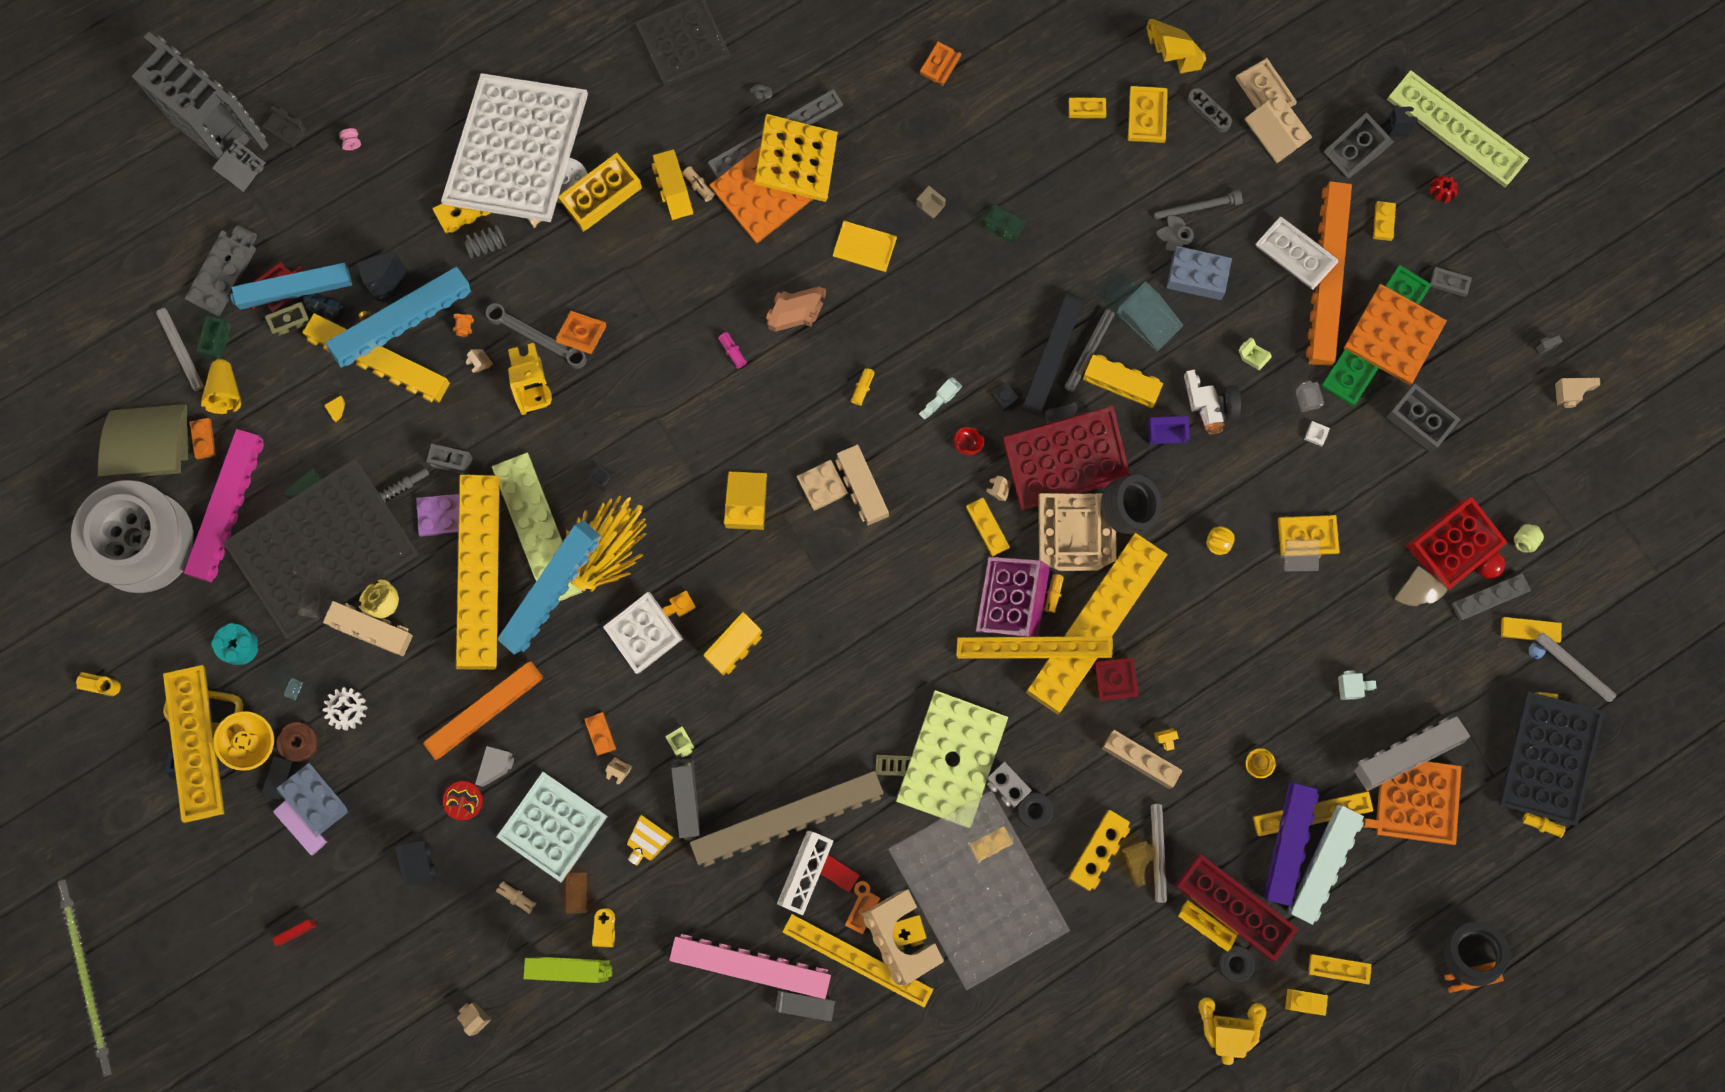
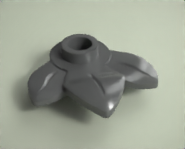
(1172, 233)

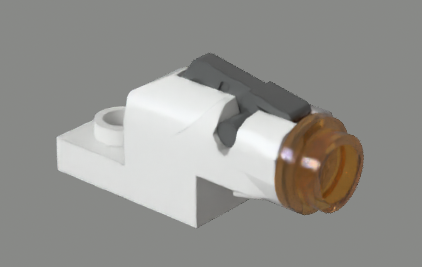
(1206, 401)

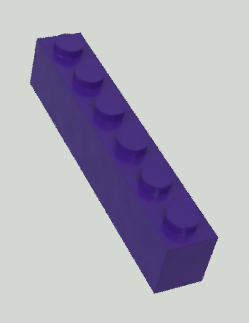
(1290, 844)

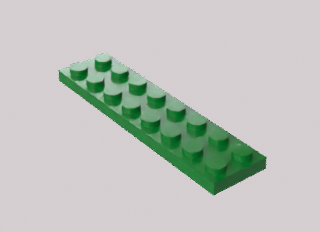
(1352, 373)

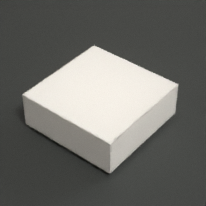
(1316, 433)

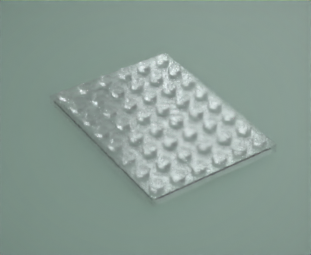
(979, 890)

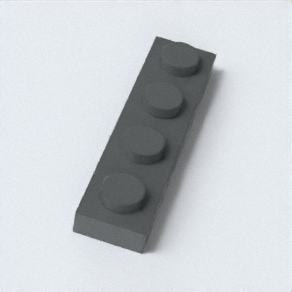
(1491, 597)

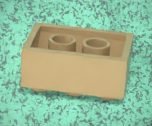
(1278, 128)

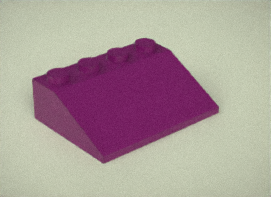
(1013, 597)

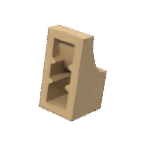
(1570, 390)
(473, 1018)

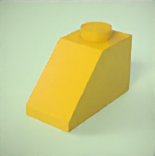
(1306, 1002)

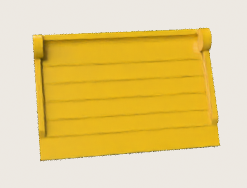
(864, 246)

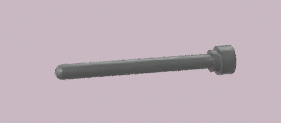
(1234, 198)

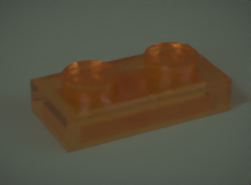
(576, 893)

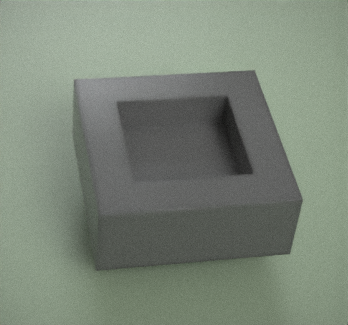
(1548, 343)

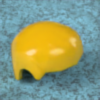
(1260, 763)

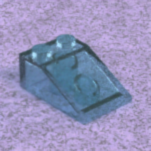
(1150, 316)

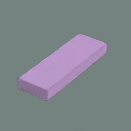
(299, 829)

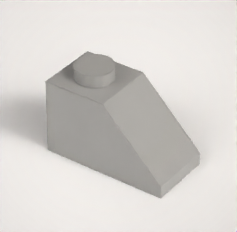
(494, 765)

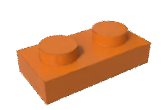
(202, 438)
(600, 734)

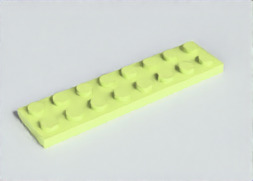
(1459, 129)
(530, 514)

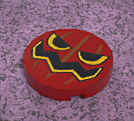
(462, 800)

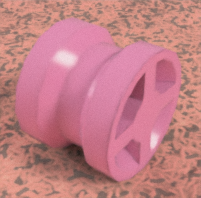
(349, 139)

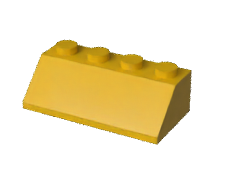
(600, 192)

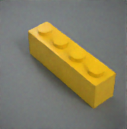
(1123, 381)

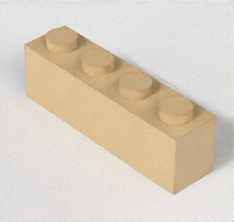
(862, 485)
(1142, 759)

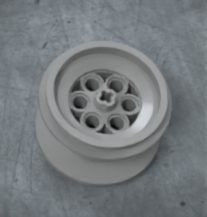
(144, 565)

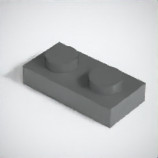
(1450, 281)

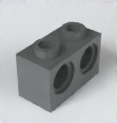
(449, 459)

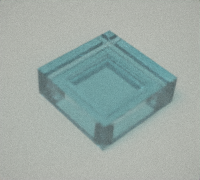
(293, 689)

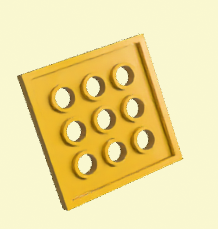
(806, 151)

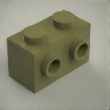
(286, 318)

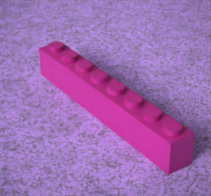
(224, 506)

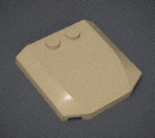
(1074, 532)

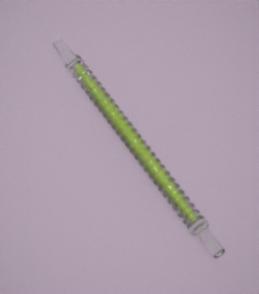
(101, 1051)

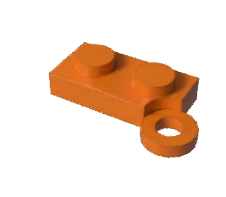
(864, 902)

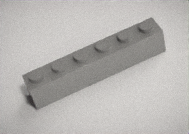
(1411, 753)

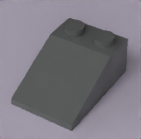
(1358, 145)

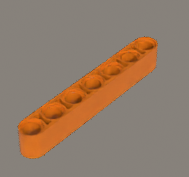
(483, 710)

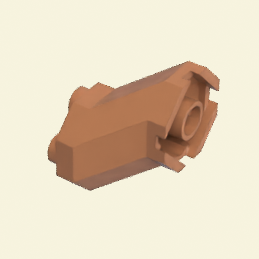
(795, 308)

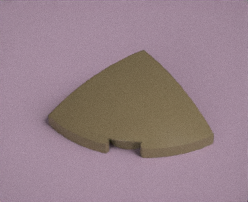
(1420, 589)

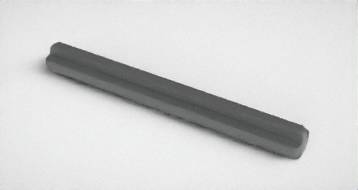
(1089, 350)

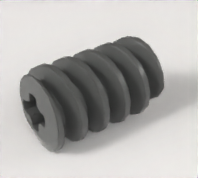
(485, 241)

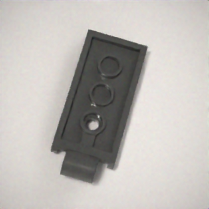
(217, 277)

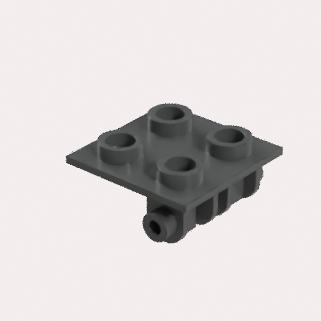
(239, 165)

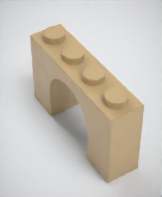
(881, 921)

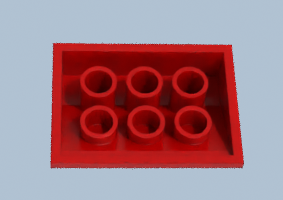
(1457, 543)

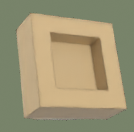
(479, 359)
(1000, 488)
(618, 769)

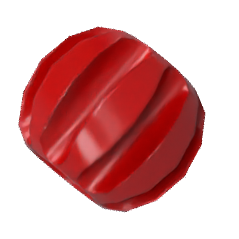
(1443, 188)

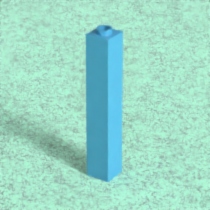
(291, 286)

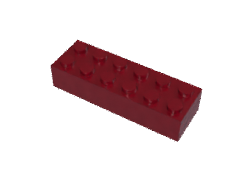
(1236, 908)

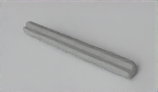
(179, 349)
(1575, 667)
(1159, 857)

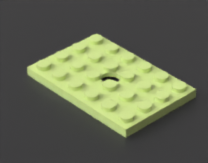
(948, 727)

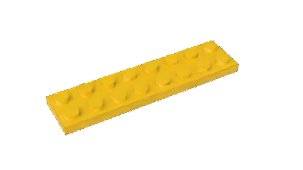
(193, 744)

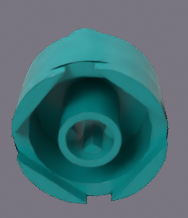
(224, 644)

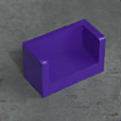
(1168, 430)

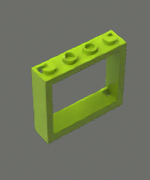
(567, 969)

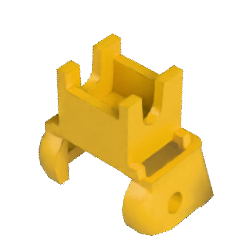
(524, 372)

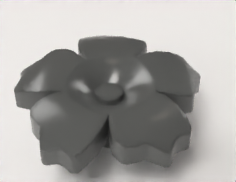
(761, 91)

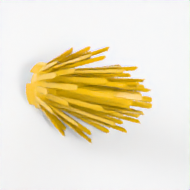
(615, 540)

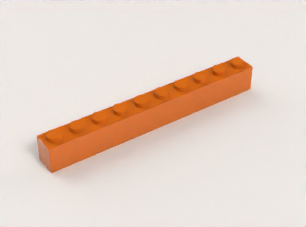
(1329, 291)

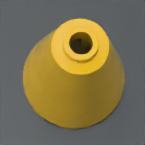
(221, 389)

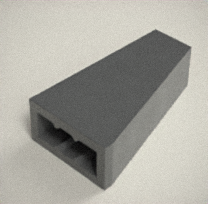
(686, 798)

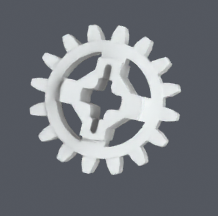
(345, 717)

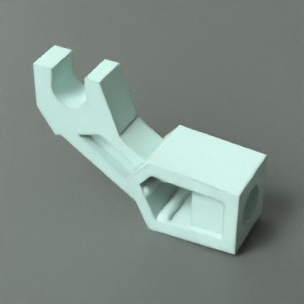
(944, 395)

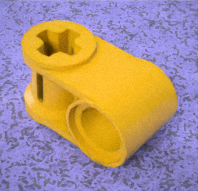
(604, 932)

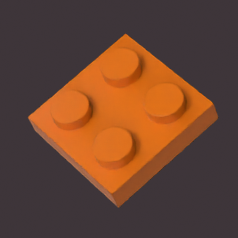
(581, 332)

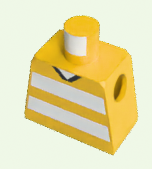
(647, 840)

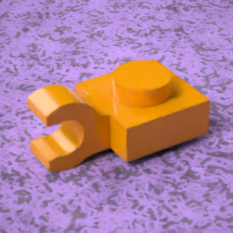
(680, 604)

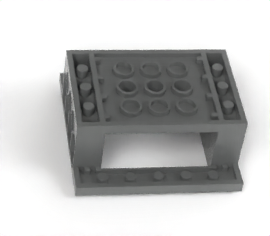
(197, 101)

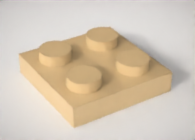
(822, 485)

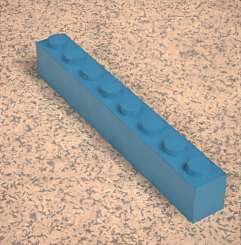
(398, 317)
(549, 587)

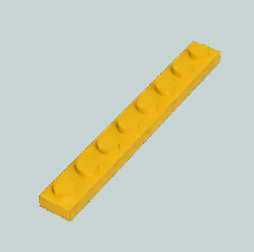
(1035, 647)
(854, 959)

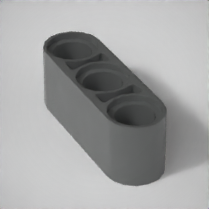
(805, 1006)

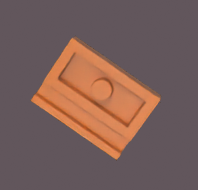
(940, 63)

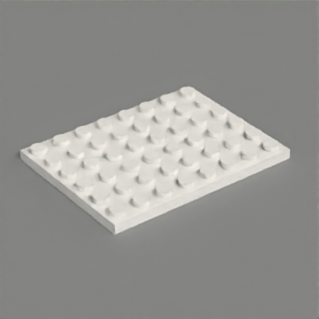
(515, 147)

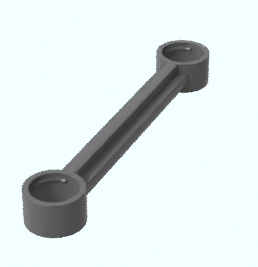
(535, 335)

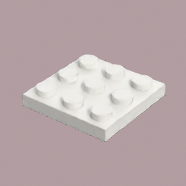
(643, 632)

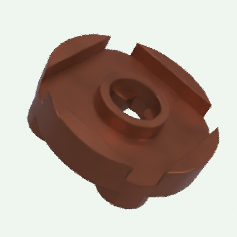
(307, 747)

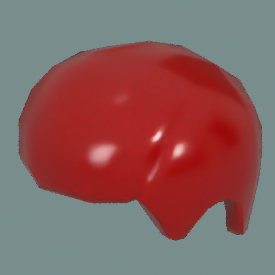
(968, 441)
(1492, 566)

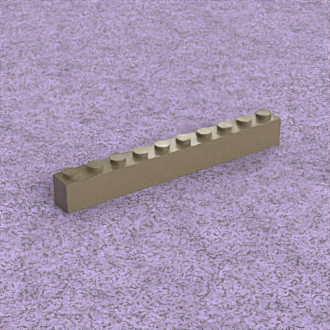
(789, 817)

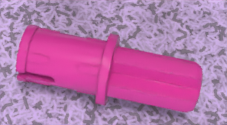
(732, 350)

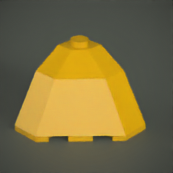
(1175, 45)

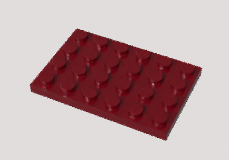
(1066, 456)

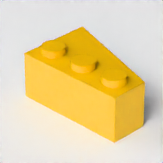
(672, 183)

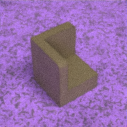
(930, 202)

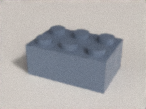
(1199, 273)
(312, 800)

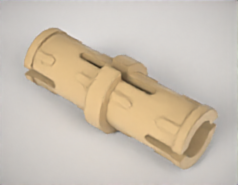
(698, 184)
(516, 897)

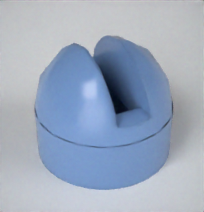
(1536, 651)

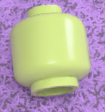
(1528, 538)

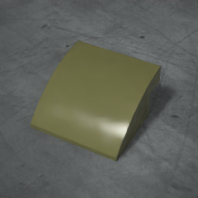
(143, 442)

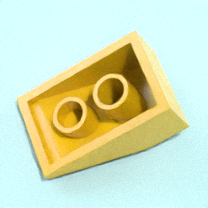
(745, 500)

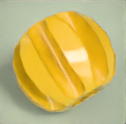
(1220, 540)

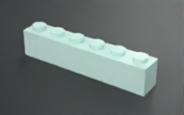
(1325, 864)

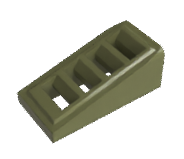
(879, 758)

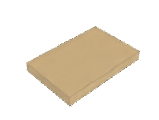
(1263, 83)

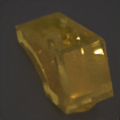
(1137, 860)

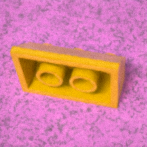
(733, 644)

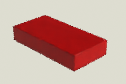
(839, 873)
(294, 932)

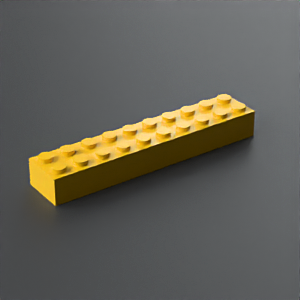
(477, 572)
(1099, 619)

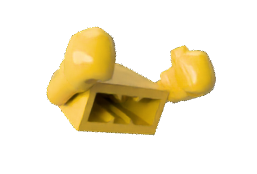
(1231, 1035)

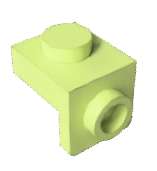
(1254, 354)
(680, 742)

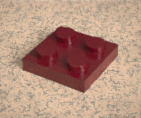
(1116, 679)

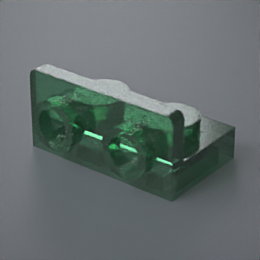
(1004, 224)

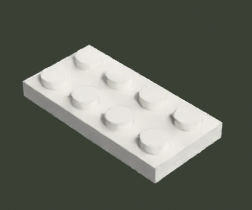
(1297, 253)

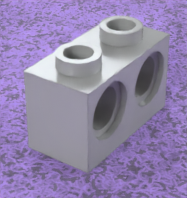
(1012, 781)

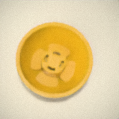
(251, 732)

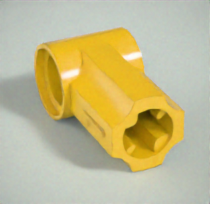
(97, 684)

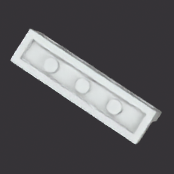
(798, 869)

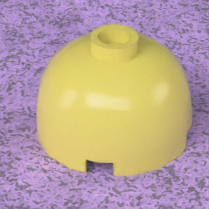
(379, 600)

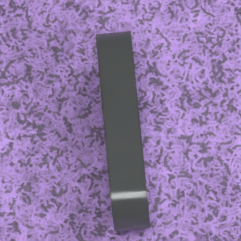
(1209, 102)

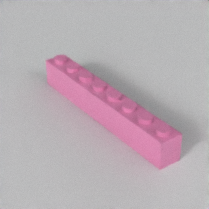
(750, 967)

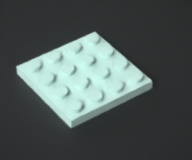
(552, 827)

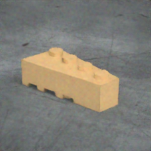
(368, 629)

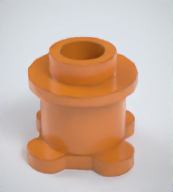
(463, 324)

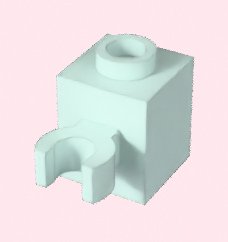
(1352, 685)

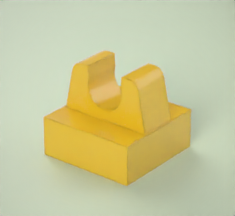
(1166, 738)

